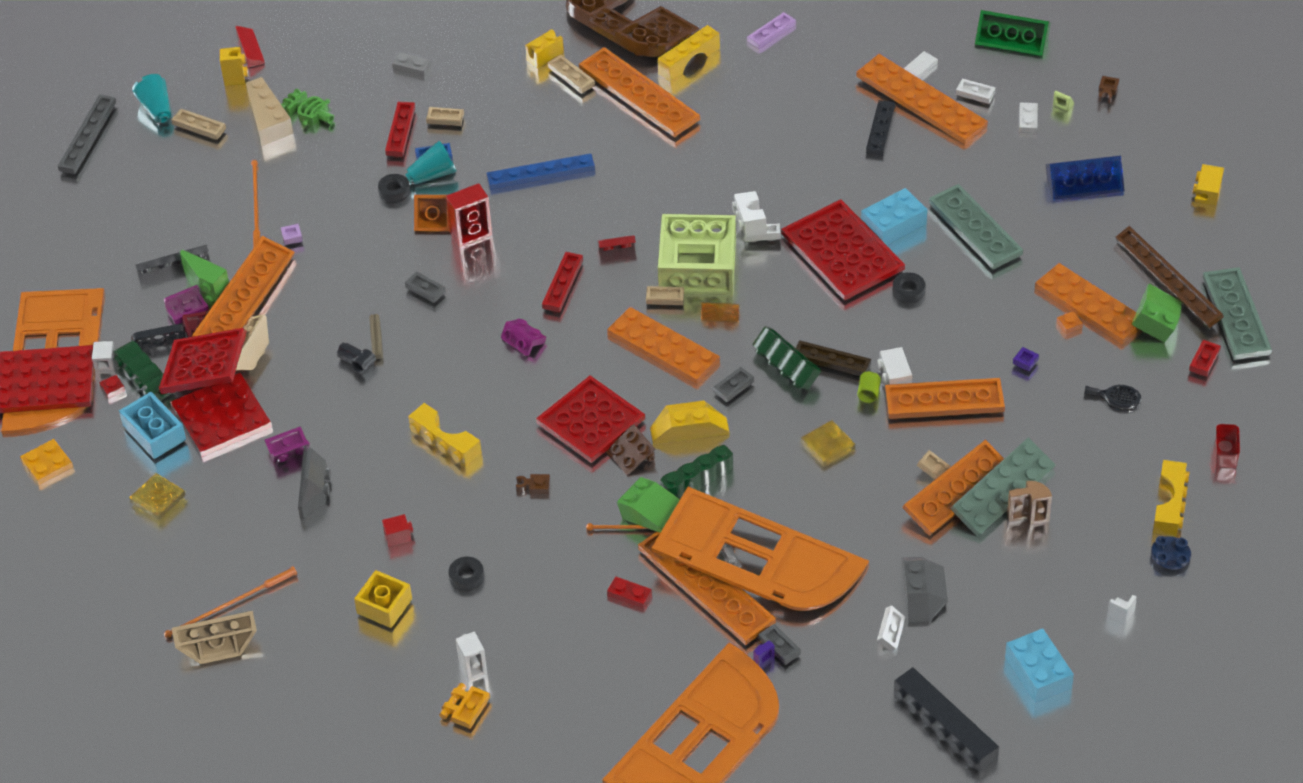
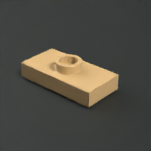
(445, 116)
(664, 295)
(933, 465)

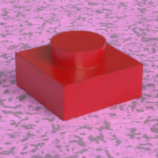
(112, 386)

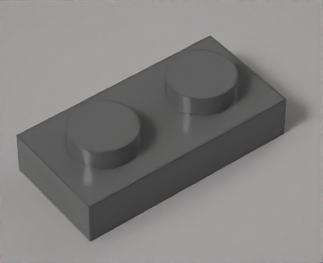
(425, 287)
(733, 384)
(785, 648)

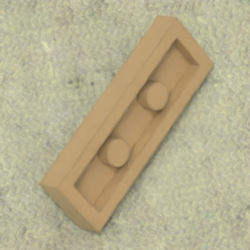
(571, 74)
(198, 124)

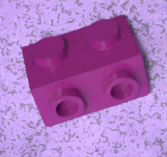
(185, 302)
(522, 336)
(286, 444)

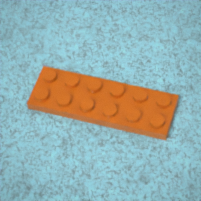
(1088, 302)
(663, 345)
(944, 398)
(932, 504)

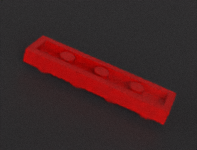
(400, 129)
(562, 282)

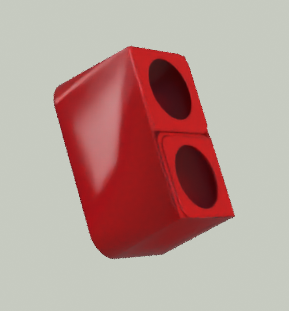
(1228, 433)

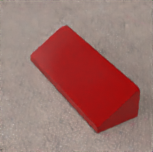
(249, 46)

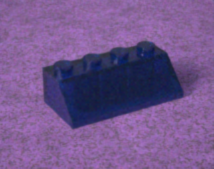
(1085, 177)

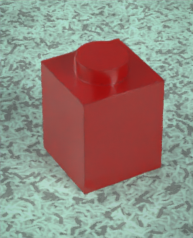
(397, 530)

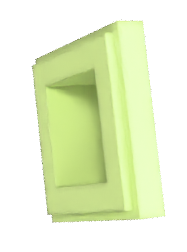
(1062, 101)

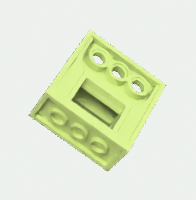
(697, 260)

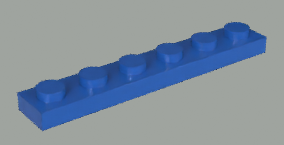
(540, 171)

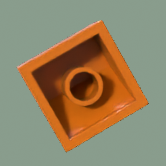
(430, 213)

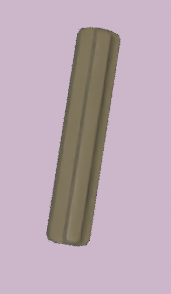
(375, 331)

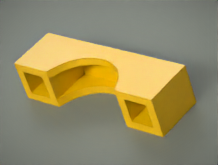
(673, 62)
(461, 446)
(1167, 515)

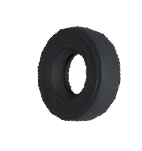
(393, 179)
(909, 278)
(463, 563)

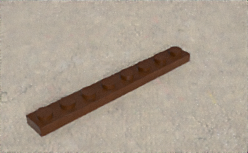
(1169, 277)

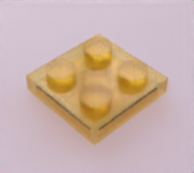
(828, 443)
(157, 496)

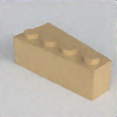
(269, 115)

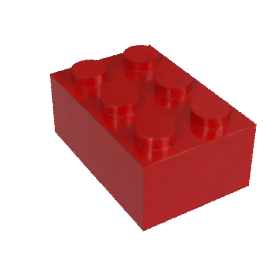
(469, 215)

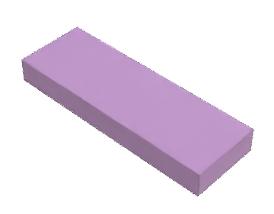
(771, 30)

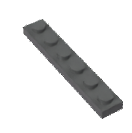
(87, 134)

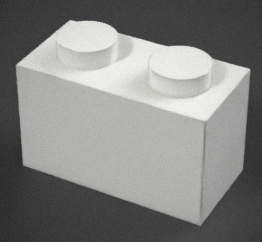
(894, 367)
(471, 656)

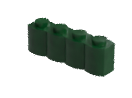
(786, 358)
(139, 368)
(699, 472)

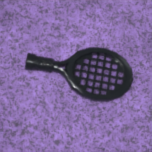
(1118, 404)

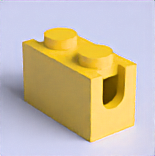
(544, 49)
(232, 66)
(1208, 185)

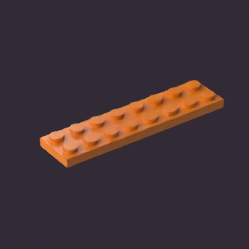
(639, 92)
(922, 99)
(247, 288)
(724, 601)

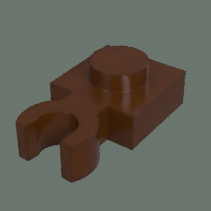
(1108, 87)
(535, 484)

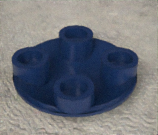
(1171, 552)

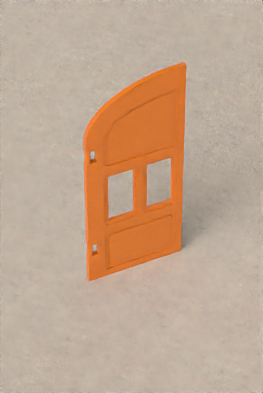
(51, 315)
(798, 568)
(726, 697)

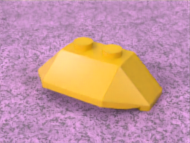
(688, 422)

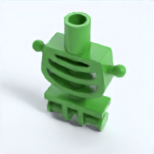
(309, 109)

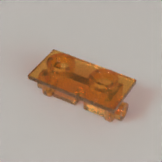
(720, 311)

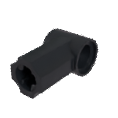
(357, 358)

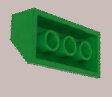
(1012, 32)

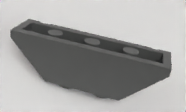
(313, 482)
(923, 588)

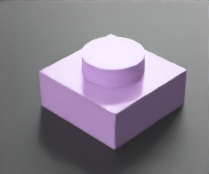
(291, 234)

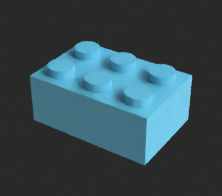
(895, 216)
(152, 425)
(1039, 665)

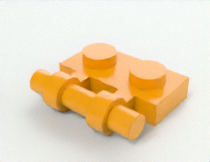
(468, 709)

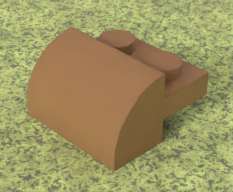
(1030, 503)

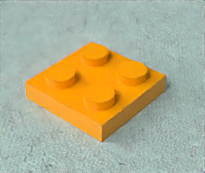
(46, 461)

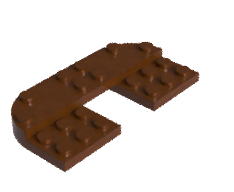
(646, 36)

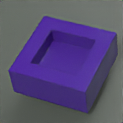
(1025, 359)
(764, 653)

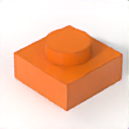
(1069, 322)

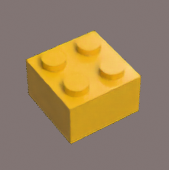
(383, 598)

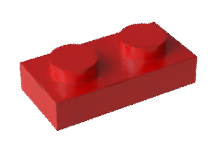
(608, 244)
(1204, 358)
(629, 592)

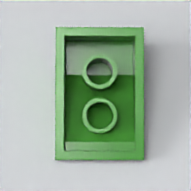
(208, 276)
(1157, 313)
(647, 504)

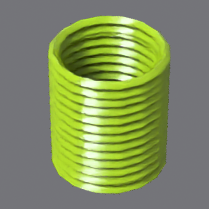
(868, 387)

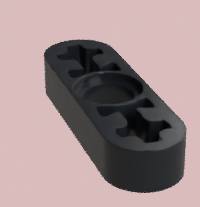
(164, 331)

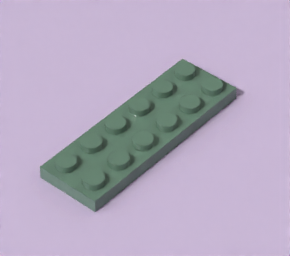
(975, 226)
(1240, 321)
(989, 497)

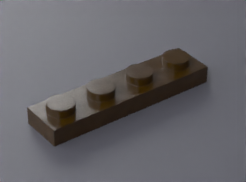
(834, 358)

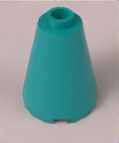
(153, 96)
(431, 165)

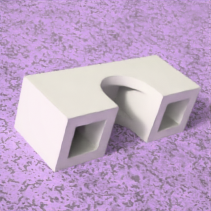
(749, 215)

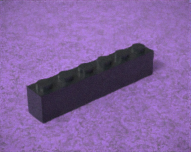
(946, 719)

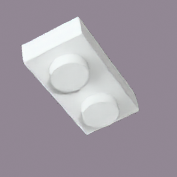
(975, 91)
(1028, 117)
(773, 233)
(891, 628)

